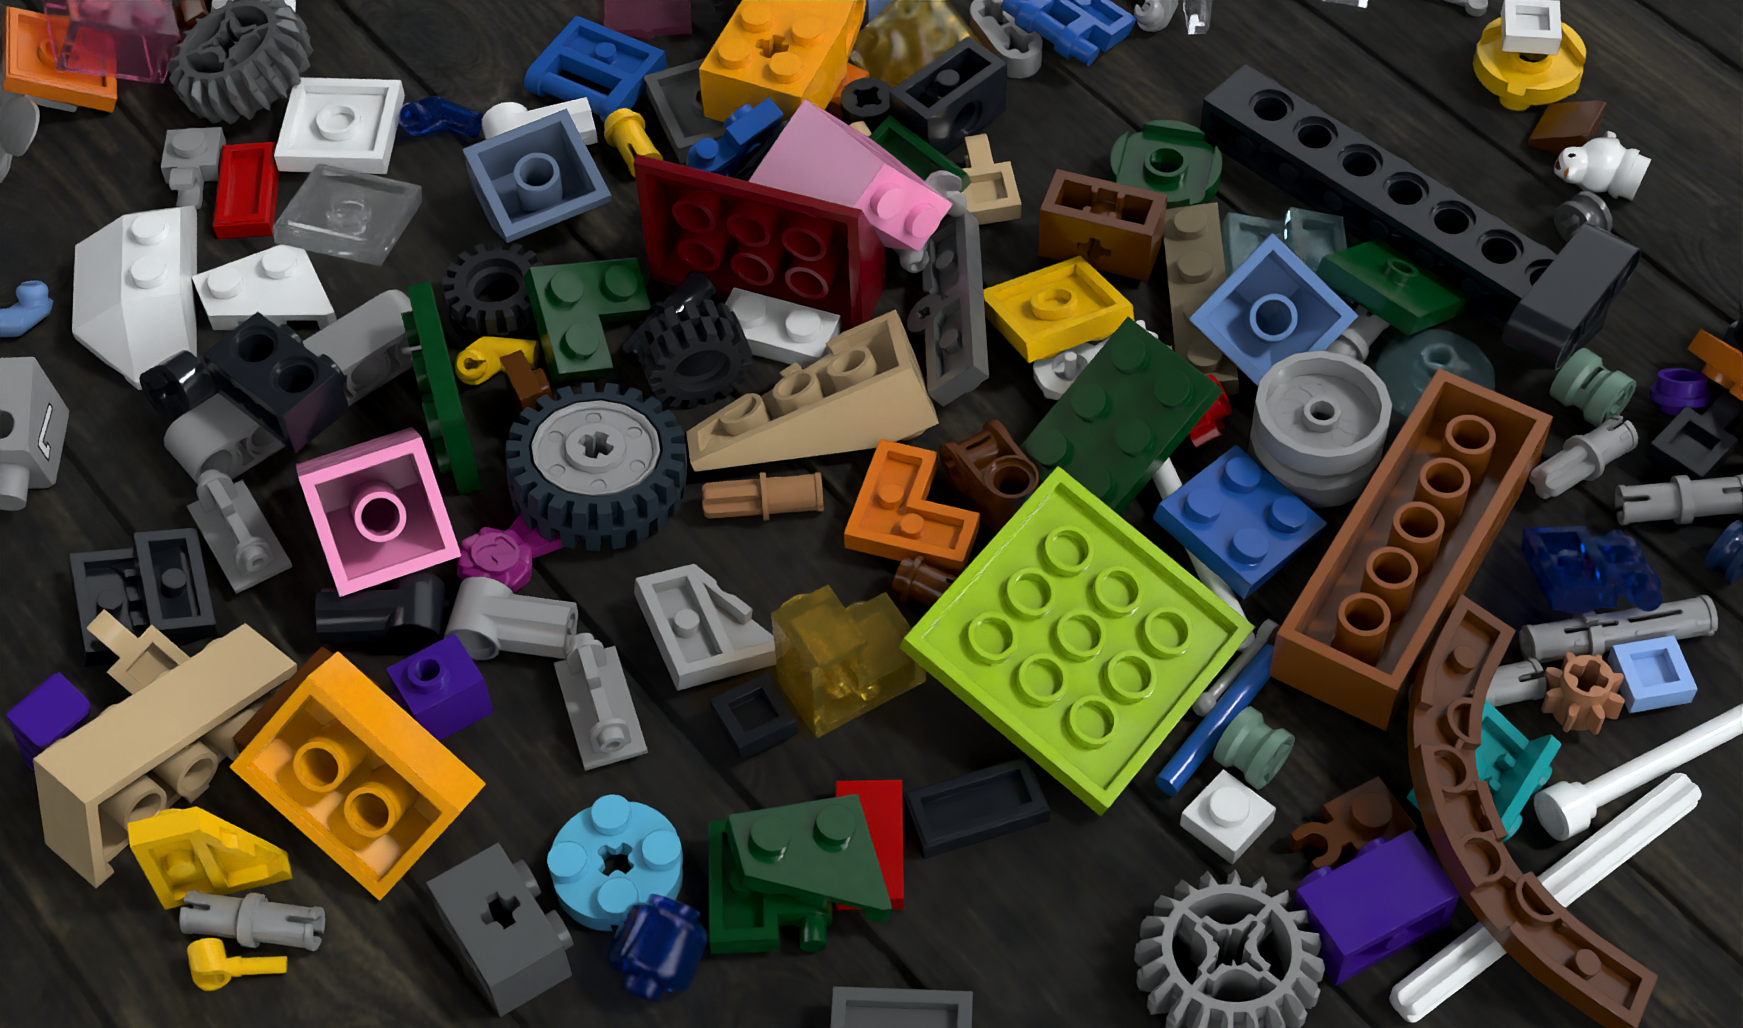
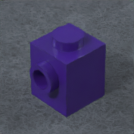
(441, 688)

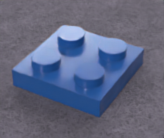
(1239, 521)

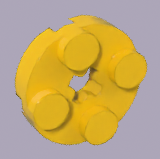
(1525, 82)

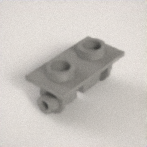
(236, 531)
(599, 703)

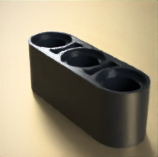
(1571, 295)

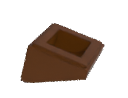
(1567, 125)

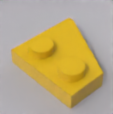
(203, 854)

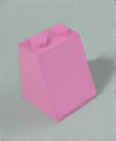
(843, 166)
(378, 510)

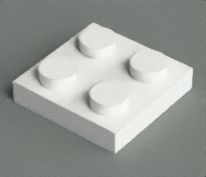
(340, 125)

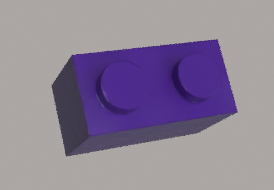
(1375, 904)

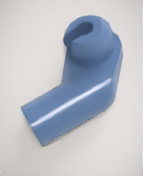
(29, 311)

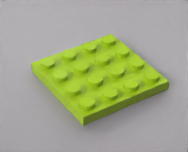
(1077, 639)

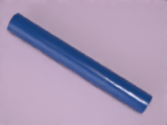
(1214, 724)

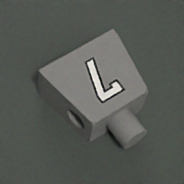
(30, 430)

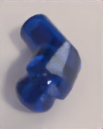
(439, 115)

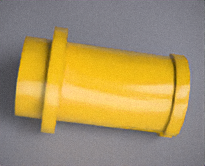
(626, 132)

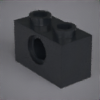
(952, 95)

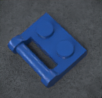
(599, 57)

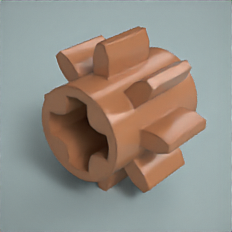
(1582, 693)

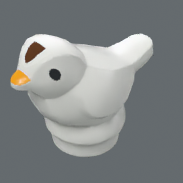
(1603, 167)

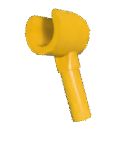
(214, 970)

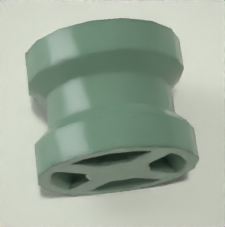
(1253, 747)

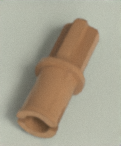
(763, 496)

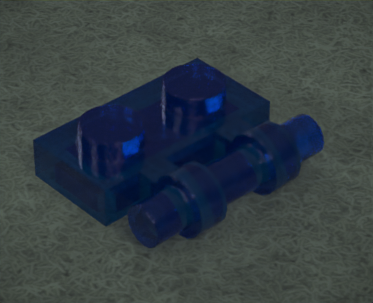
(1589, 571)

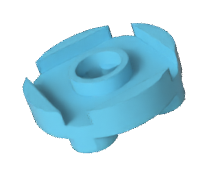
(607, 830)

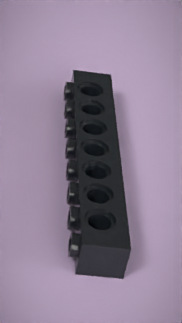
(1374, 193)

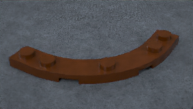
(1469, 833)

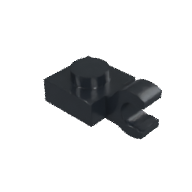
(1698, 443)

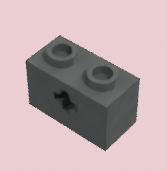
(511, 961)

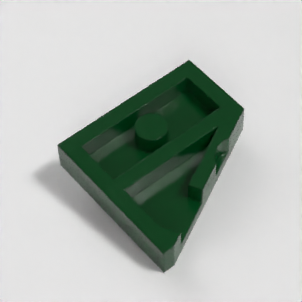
(811, 853)

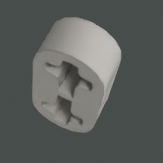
(1027, 52)

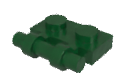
(750, 919)

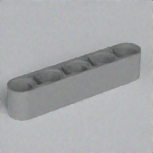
(365, 345)

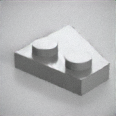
(701, 627)

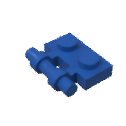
(1073, 26)
(743, 137)

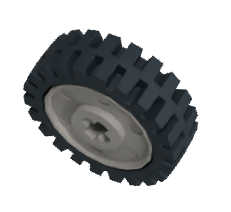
(596, 466)

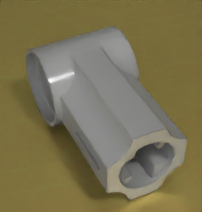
(494, 619)

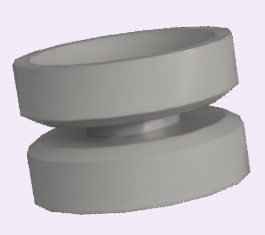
(1320, 426)

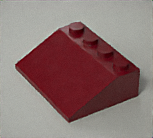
(759, 240)

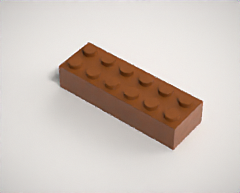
(1409, 548)

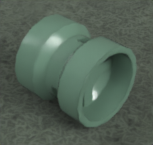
(1592, 387)

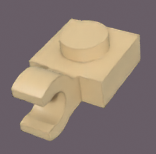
(993, 188)
(140, 657)

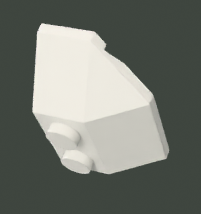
(138, 290)

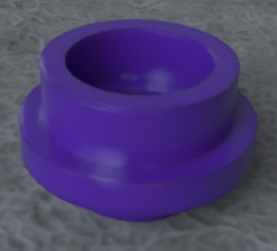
(1679, 389)

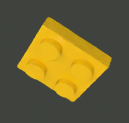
(1056, 309)

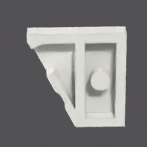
(273, 282)

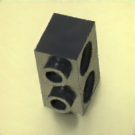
(277, 380)

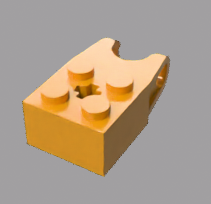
(780, 53)

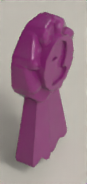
(504, 554)

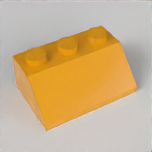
(357, 774)

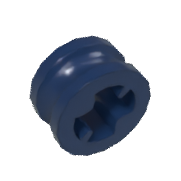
(1728, 552)

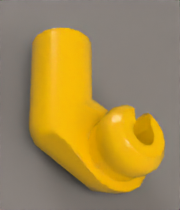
(481, 358)

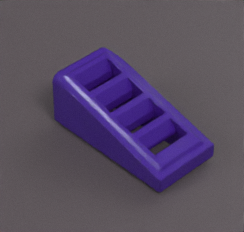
(46, 716)

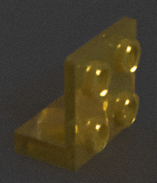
(908, 38)

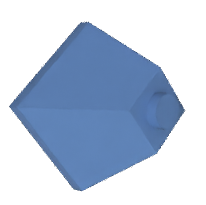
(1271, 311)

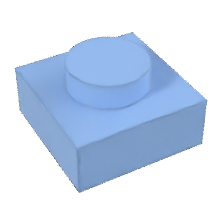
(1652, 674)

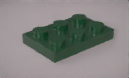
(443, 405)
(1122, 417)

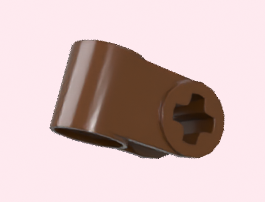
(990, 473)

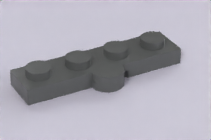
(953, 311)

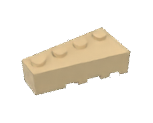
(153, 748)

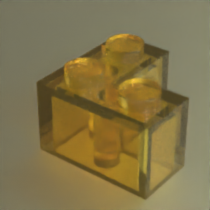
(841, 658)

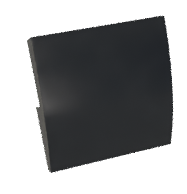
(143, 586)

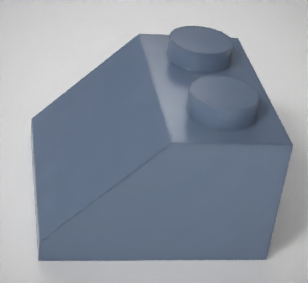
(535, 176)

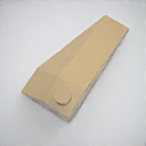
(836, 405)

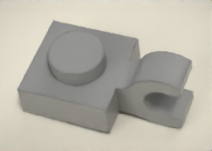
(190, 160)

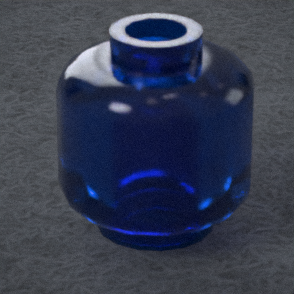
(658, 947)

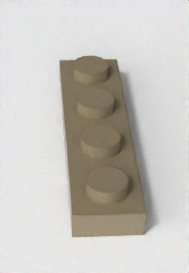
(1194, 273)

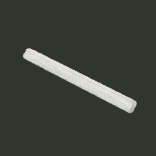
(1564, 880)

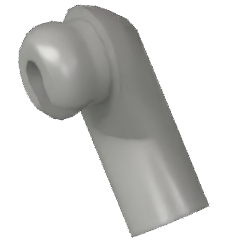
(1155, 14)

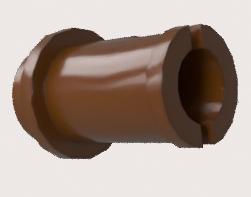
(920, 582)

